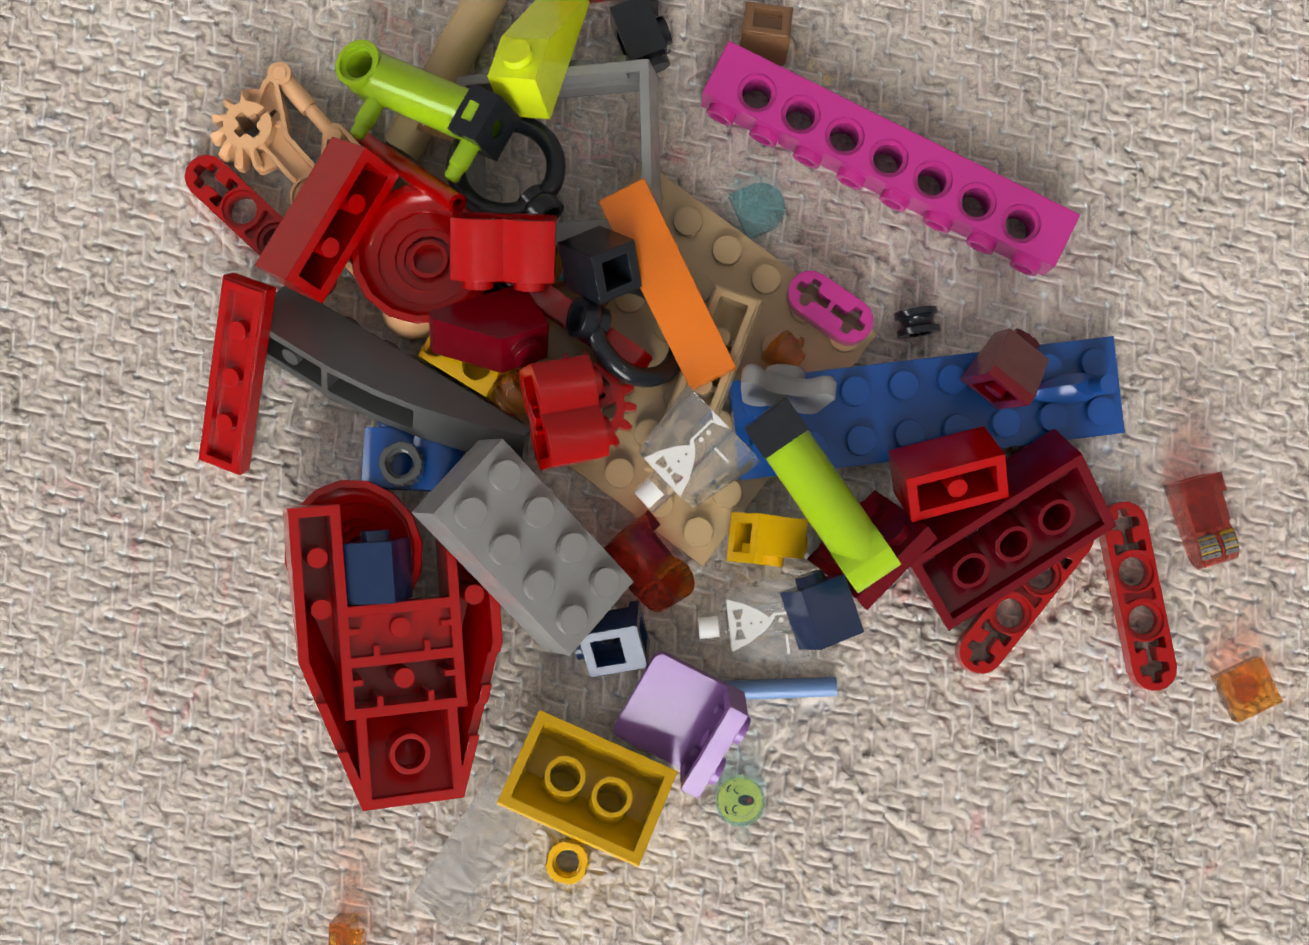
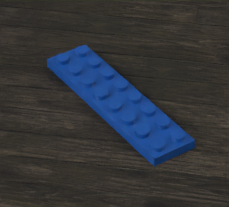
(925, 399)

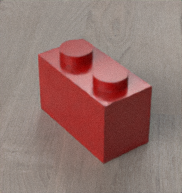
(948, 473)

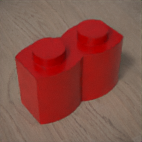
(503, 248)
(565, 411)

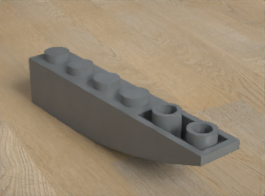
(380, 379)

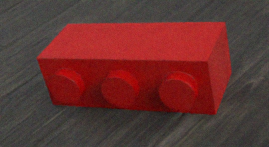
(327, 219)

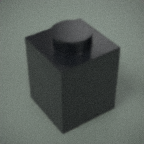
(600, 264)

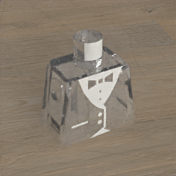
(691, 454)
(756, 623)

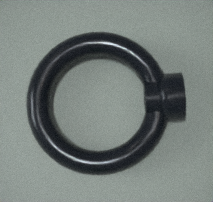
(537, 198)
(592, 322)

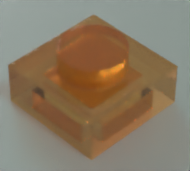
(1246, 688)
(345, 930)

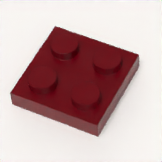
(904, 537)

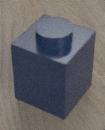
(377, 568)
(821, 610)

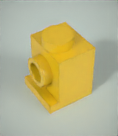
(766, 538)

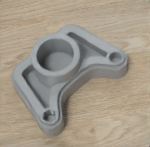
(788, 381)

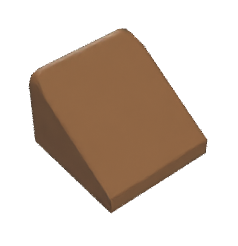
(767, 31)

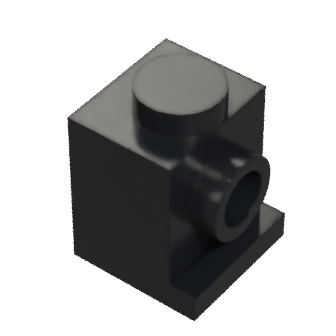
(641, 33)

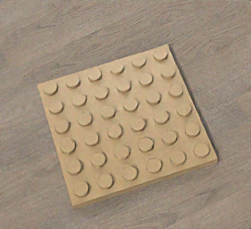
(714, 256)

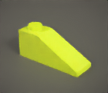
(536, 56)

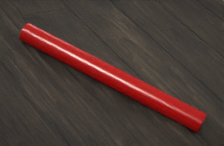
(415, 175)

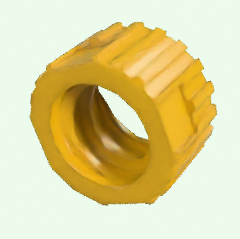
(564, 876)

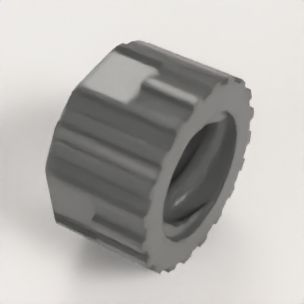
(390, 453)

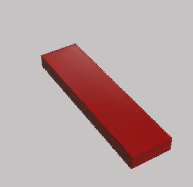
(236, 372)

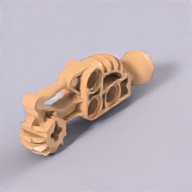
(276, 148)

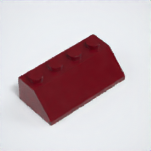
(1011, 540)

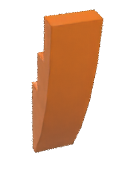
(669, 286)

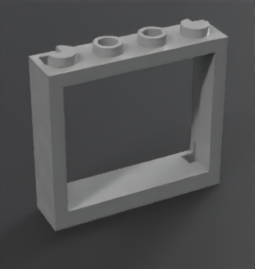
(592, 79)

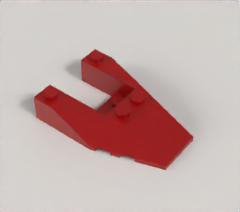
(394, 679)

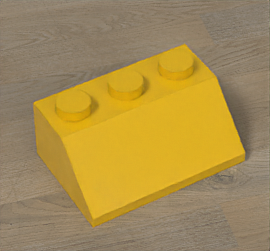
(588, 788)

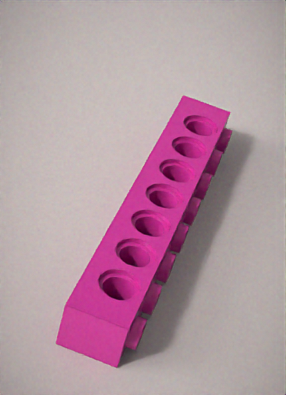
(1045, 221)

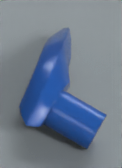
(1076, 387)

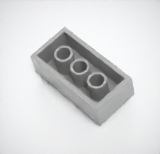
(523, 546)

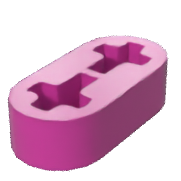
(836, 298)

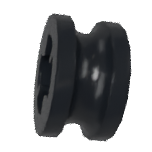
(917, 322)

